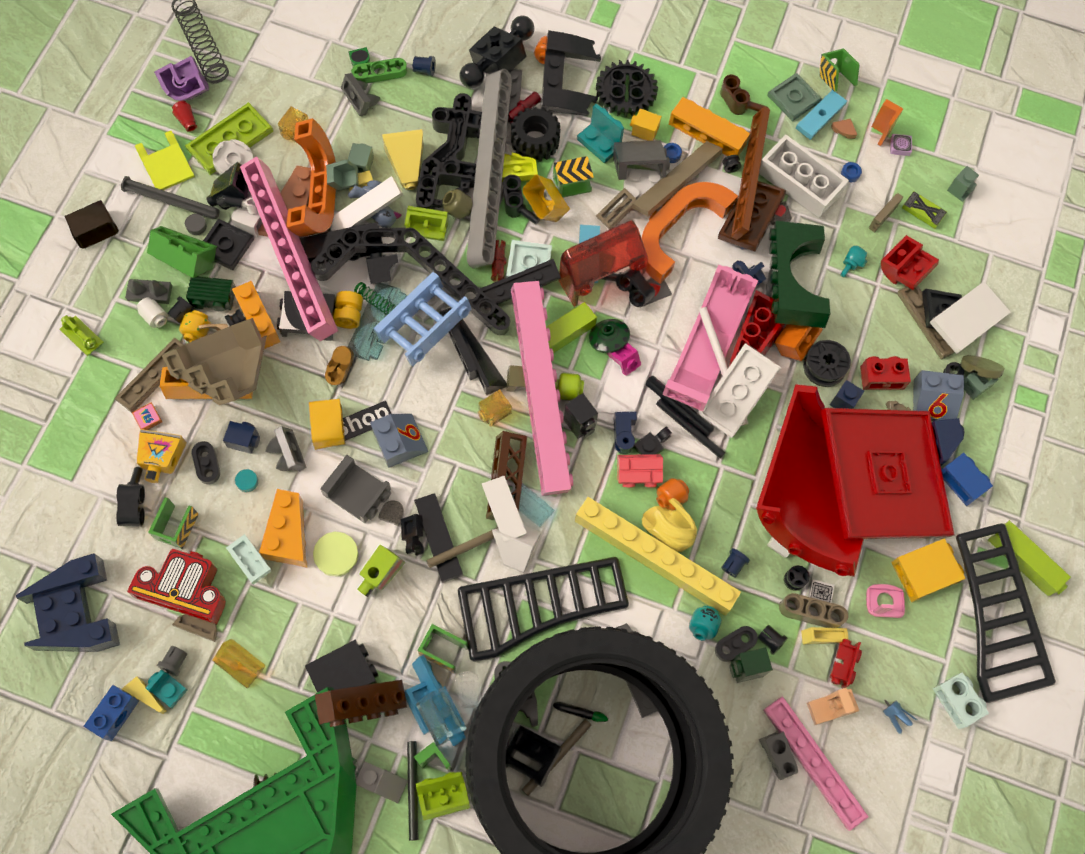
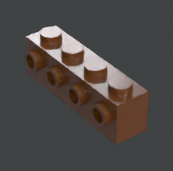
(360, 701)

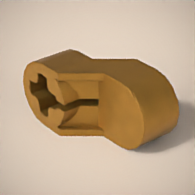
(337, 374)

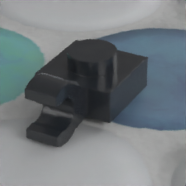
(652, 444)
(411, 532)

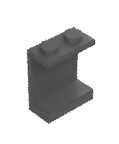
(640, 153)
(355, 490)

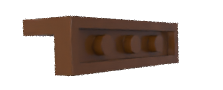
(500, 461)

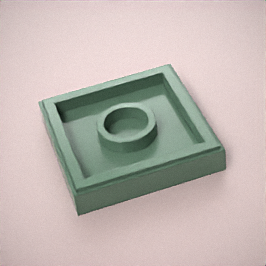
(794, 97)

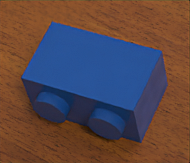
(965, 479)

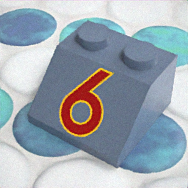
(938, 394)
(398, 438)

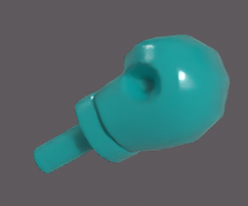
(854, 258)

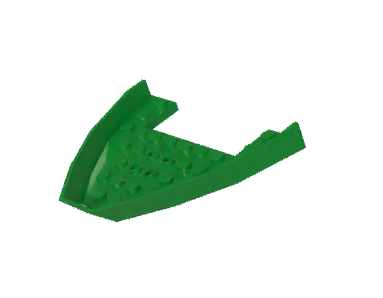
(293, 812)

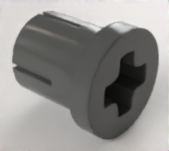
(172, 661)

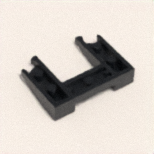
(553, 96)

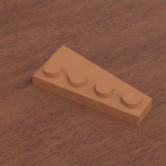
(294, 192)

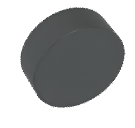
(195, 224)

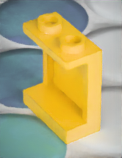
(928, 569)

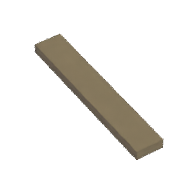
(677, 179)

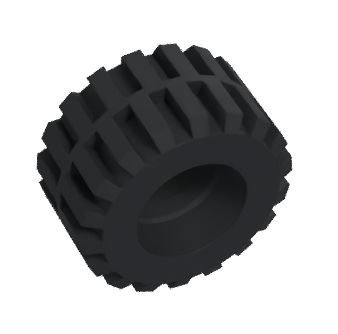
(538, 121)

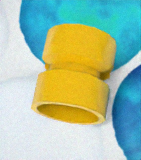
(348, 309)

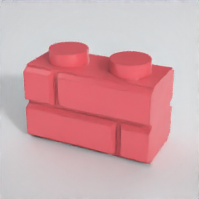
(640, 469)

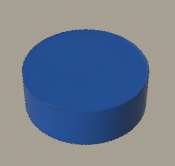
(673, 152)
(851, 171)

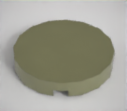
(984, 367)

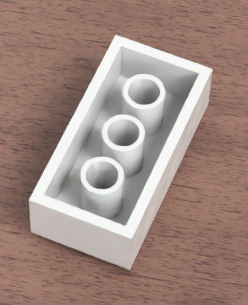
(802, 176)

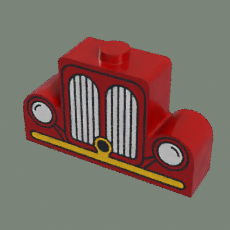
(181, 586)

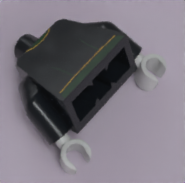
(231, 191)

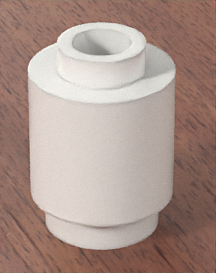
(152, 312)

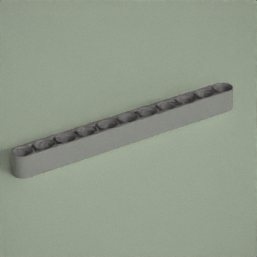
(489, 169)

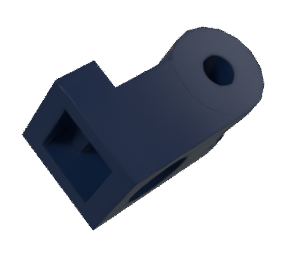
(623, 435)

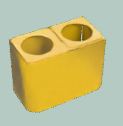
(535, 196)
(326, 423)

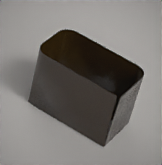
(91, 224)

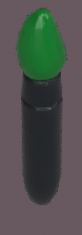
(580, 712)

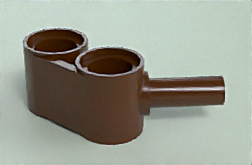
(737, 98)

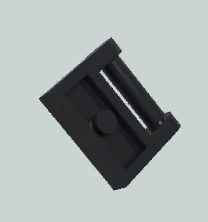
(535, 748)

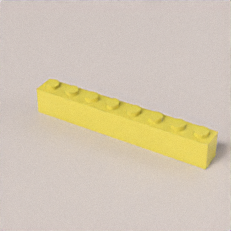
(657, 556)

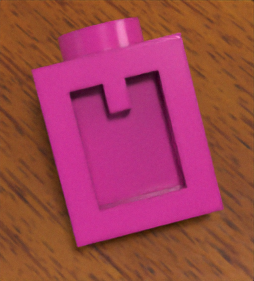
(627, 358)

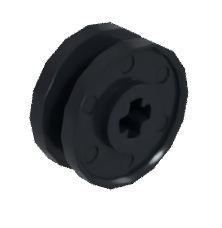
(836, 357)

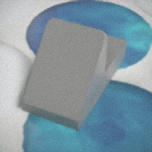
(381, 782)

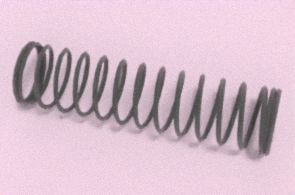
(215, 65)

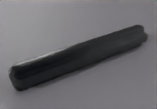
(683, 409)

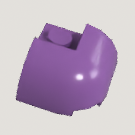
(182, 80)

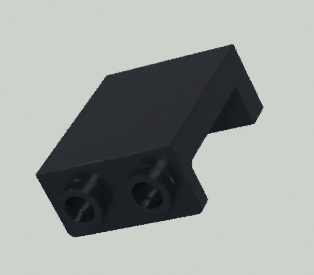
(342, 668)

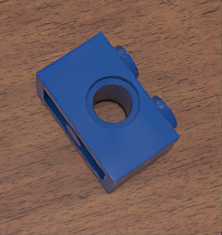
(111, 713)

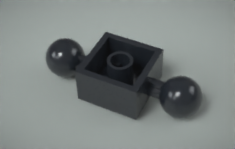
(497, 51)

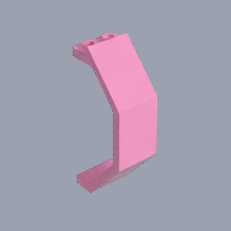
(697, 365)

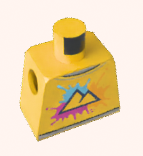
(159, 453)

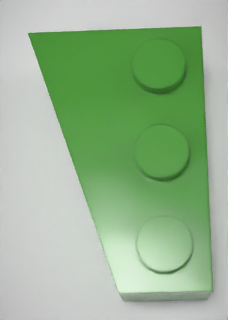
(181, 251)

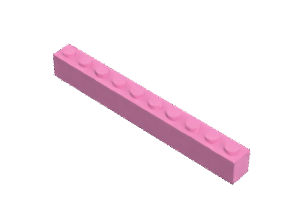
(288, 250)
(540, 388)

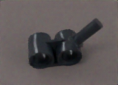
(514, 196)
(638, 287)
(128, 501)

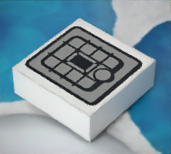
(821, 590)

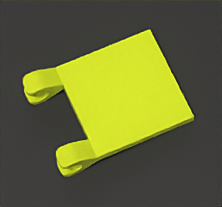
(167, 165)

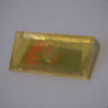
(238, 662)

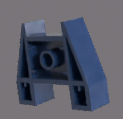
(64, 609)

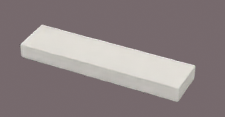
(367, 205)

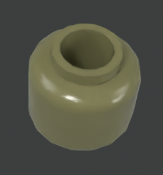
(457, 204)

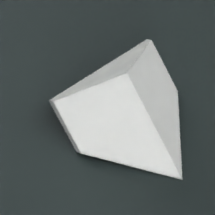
(518, 550)

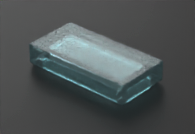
(533, 506)

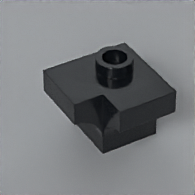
(380, 266)

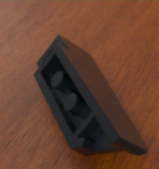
(475, 358)

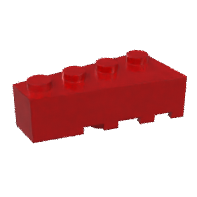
(759, 326)

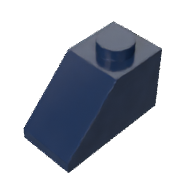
(948, 436)

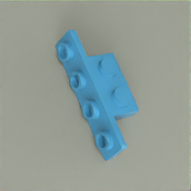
(415, 694)

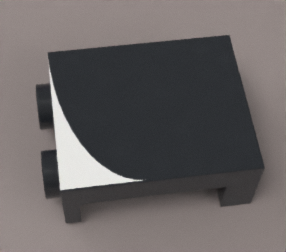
(290, 316)

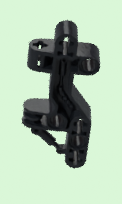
(447, 158)

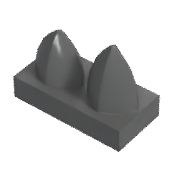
(355, 93)
(141, 289)
(287, 444)

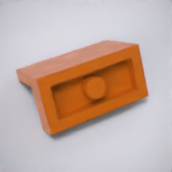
(886, 119)

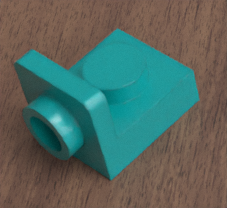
(166, 688)

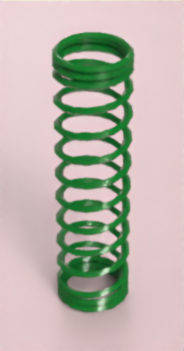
(362, 291)

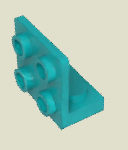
(601, 134)

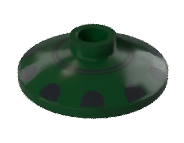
(609, 335)

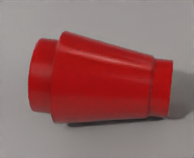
(184, 115)

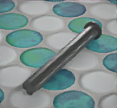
(169, 198)

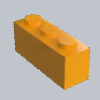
(253, 308)

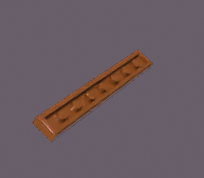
(750, 173)

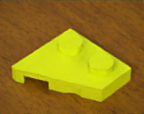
(520, 166)

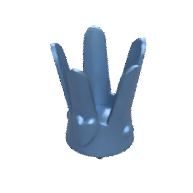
(896, 709)

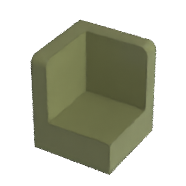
(515, 378)

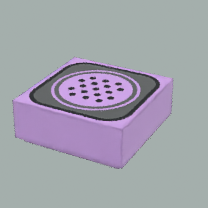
(901, 144)

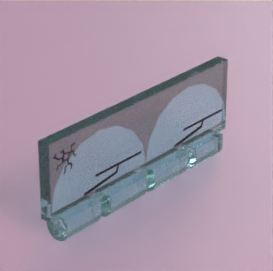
(365, 339)

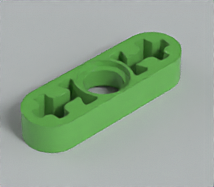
(384, 64)

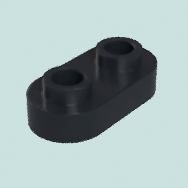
(205, 464)
(735, 644)

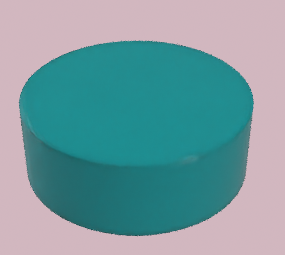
(246, 480)

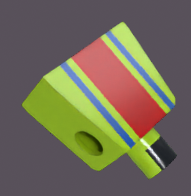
(383, 561)

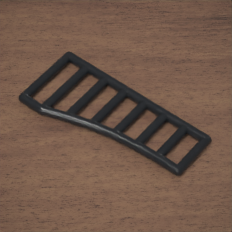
(983, 626)
(538, 627)

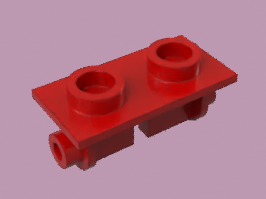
(844, 672)

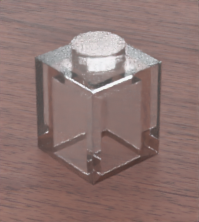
(468, 689)

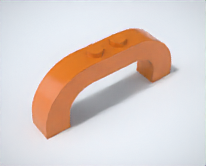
(700, 194)
(320, 210)

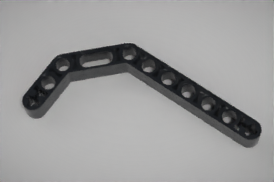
(414, 250)

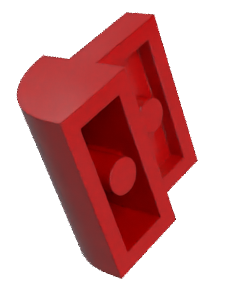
(908, 263)

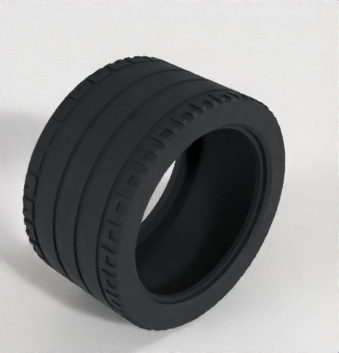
(683, 700)

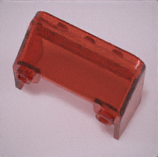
(601, 257)

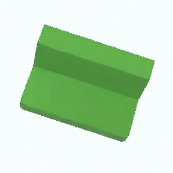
(429, 754)

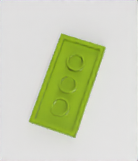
(241, 125)

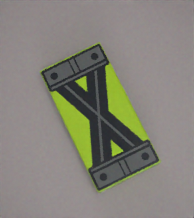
(924, 209)

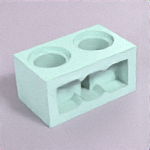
(956, 704)

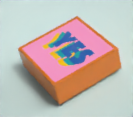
(147, 417)

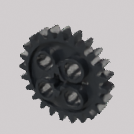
(612, 87)

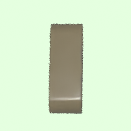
(823, 608)

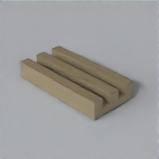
(611, 204)
(885, 212)

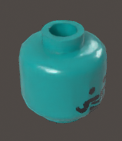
(705, 623)

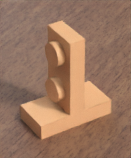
(833, 706)

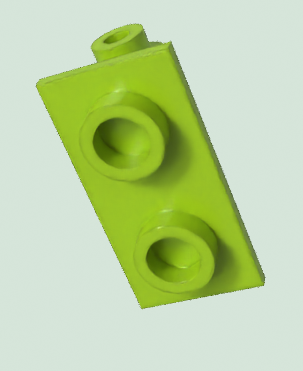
(80, 334)

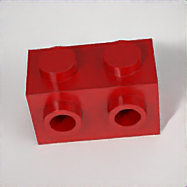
(885, 373)

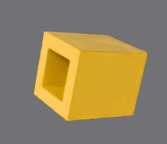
(645, 125)

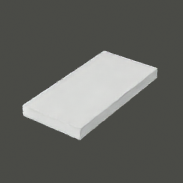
(970, 317)
(739, 390)

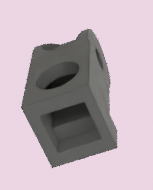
(779, 754)

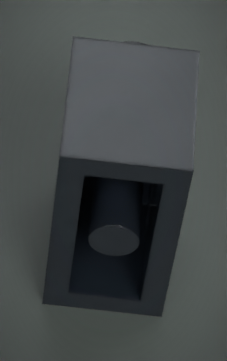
(580, 416)

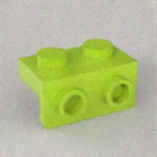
(442, 795)

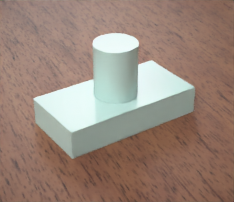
(248, 559)

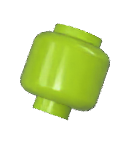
(569, 386)

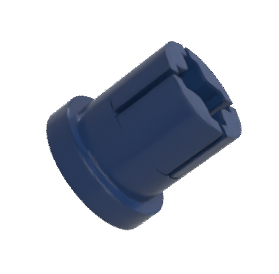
(424, 65)
(735, 562)

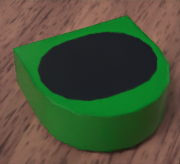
(359, 56)

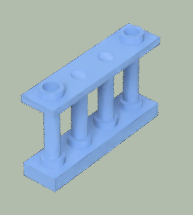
(417, 301)

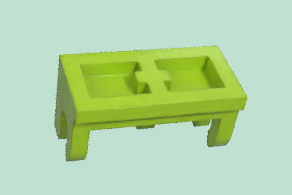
(428, 222)

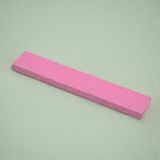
(816, 764)

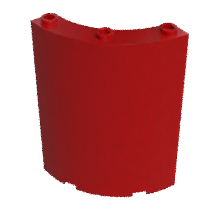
(799, 490)

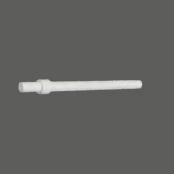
(715, 343)

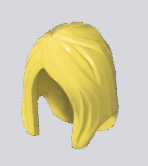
(671, 527)

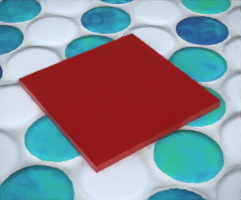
(886, 474)

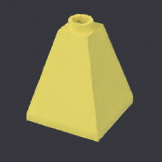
(405, 156)

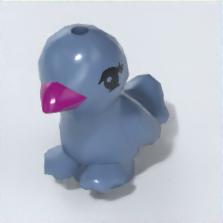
(386, 216)

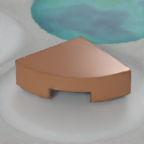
(845, 128)

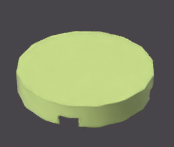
(335, 554)

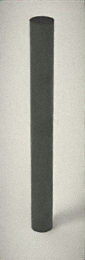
(412, 791)

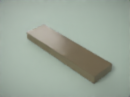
(914, 303)
(146, 381)

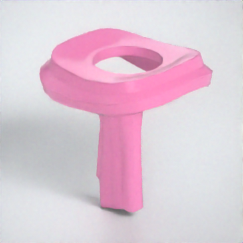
(896, 610)

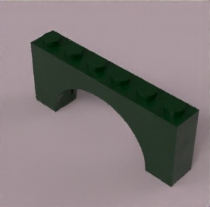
(791, 301)

